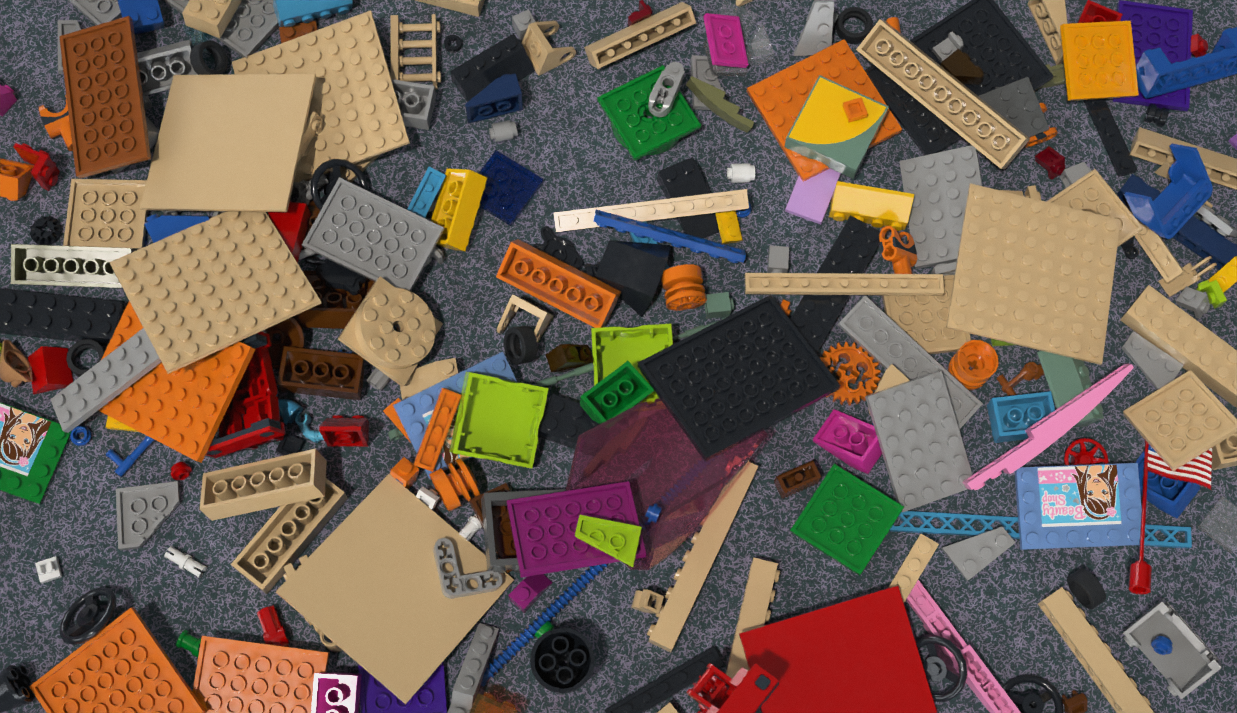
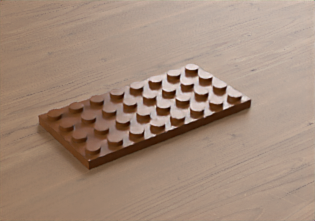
(104, 97)

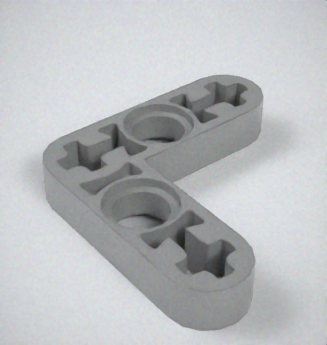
(461, 581)

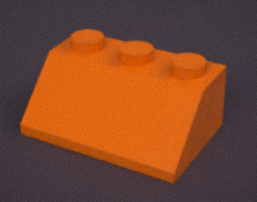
(14, 179)

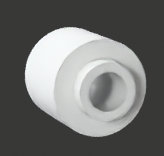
(741, 173)

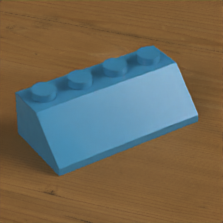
(295, 11)

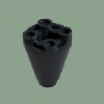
(14, 688)

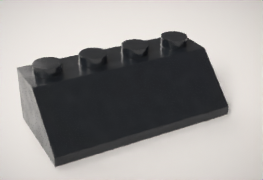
(500, 59)

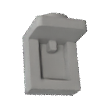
(1194, 301)

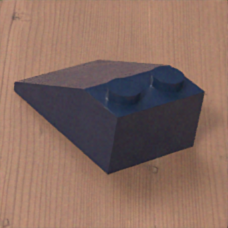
(495, 100)

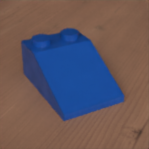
(145, 14)
(167, 225)
(1165, 493)

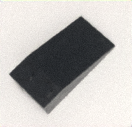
(686, 180)

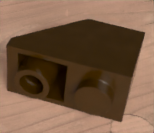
(962, 68)
(568, 357)

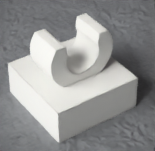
(428, 497)
(48, 570)

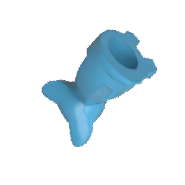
(288, 410)

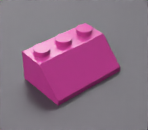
(336, 692)

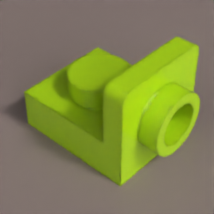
(1213, 290)

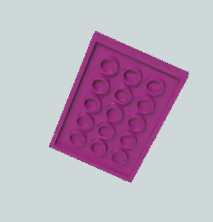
(547, 526)

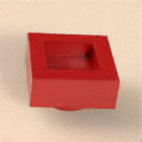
(1198, 45)

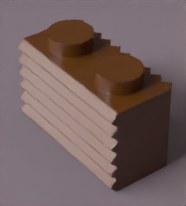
(797, 479)

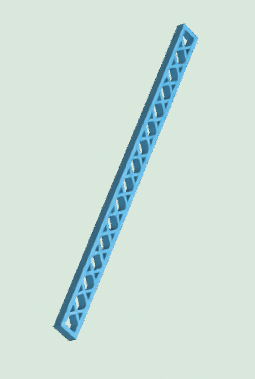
(1002, 520)

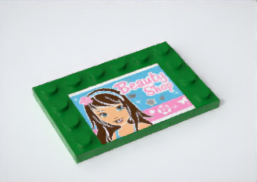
(28, 452)

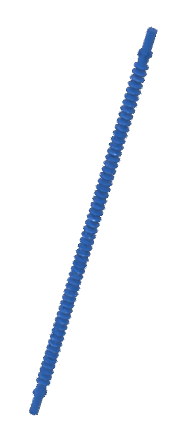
(546, 616)

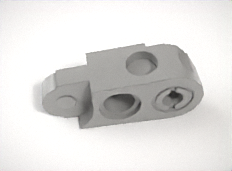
(671, 76)

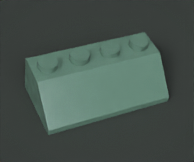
(1066, 380)

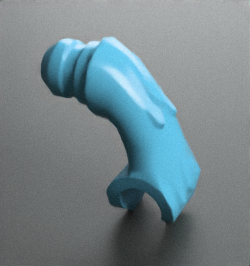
(313, 435)

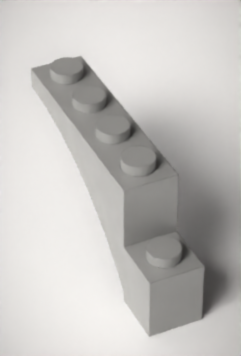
(473, 669)

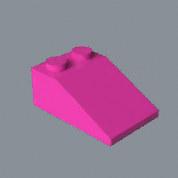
(849, 441)

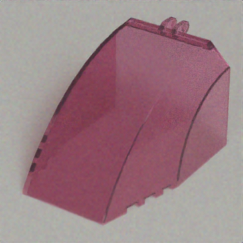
(662, 468)

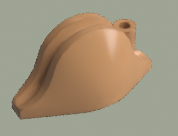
(14, 365)

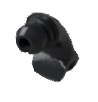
(1129, 249)

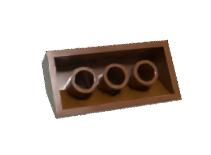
(321, 373)

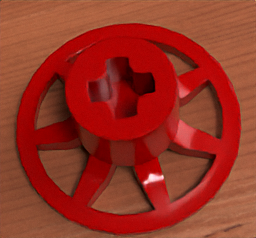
(1085, 457)

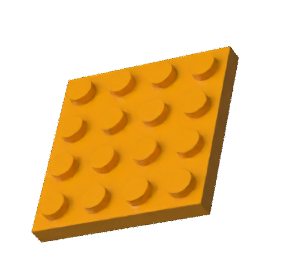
(1099, 60)

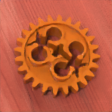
(855, 358)

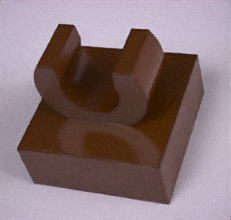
(1076, 704)

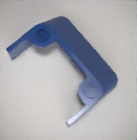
(1180, 199)

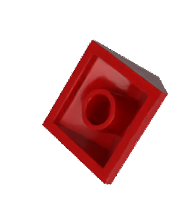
(50, 369)

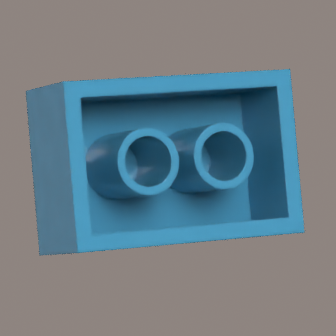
(1014, 414)

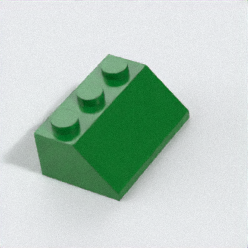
(615, 393)

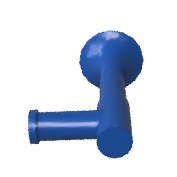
(125, 464)

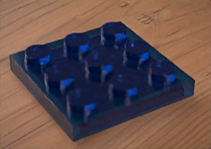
(507, 187)

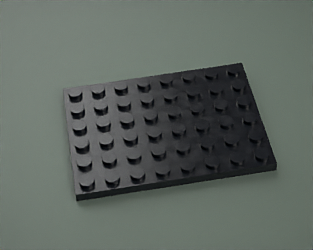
(989, 42)
(738, 377)

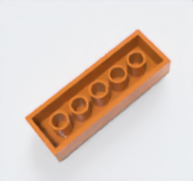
(558, 284)

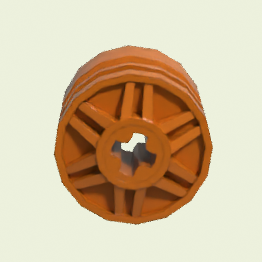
(683, 287)
(980, 357)
(454, 484)

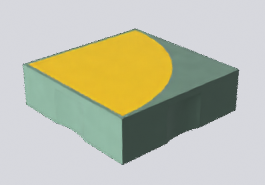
(826, 135)

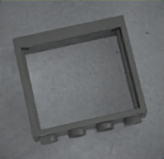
(500, 499)

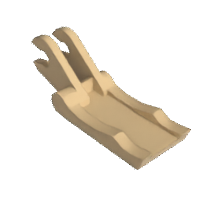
(1188, 278)

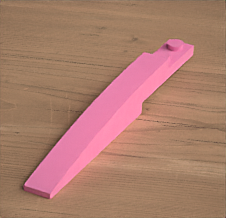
(1049, 429)
(978, 675)

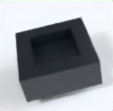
(289, 445)

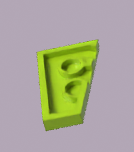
(611, 537)

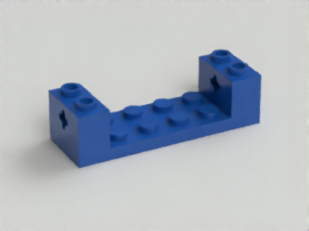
(1159, 76)

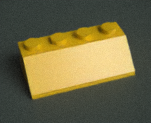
(871, 205)
(458, 207)

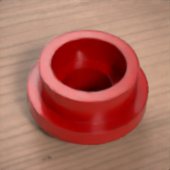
(180, 471)

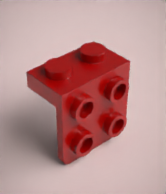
(44, 168)

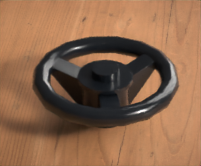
(335, 165)
(90, 619)
(941, 666)
(1033, 703)

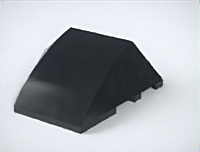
(633, 270)

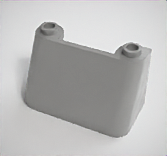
(1190, 659)

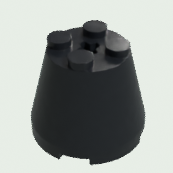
(557, 647)

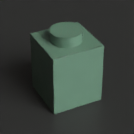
(718, 305)

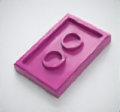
(725, 40)

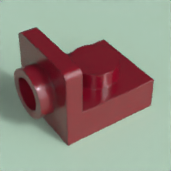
(643, 13)
(1051, 161)

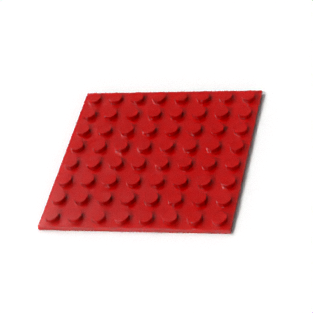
(843, 659)

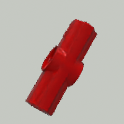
(273, 630)

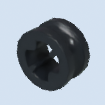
(452, 38)

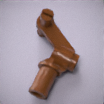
(1028, 372)

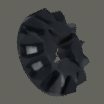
(48, 237)

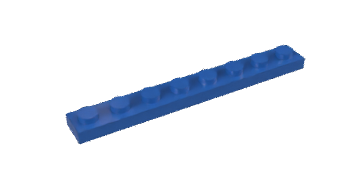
(662, 234)

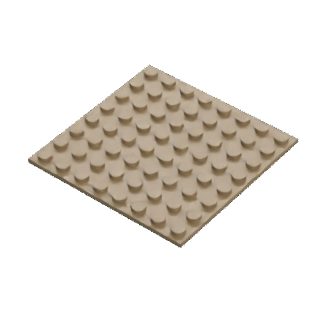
(349, 93)
(229, 143)
(1034, 274)
(213, 286)
(381, 593)

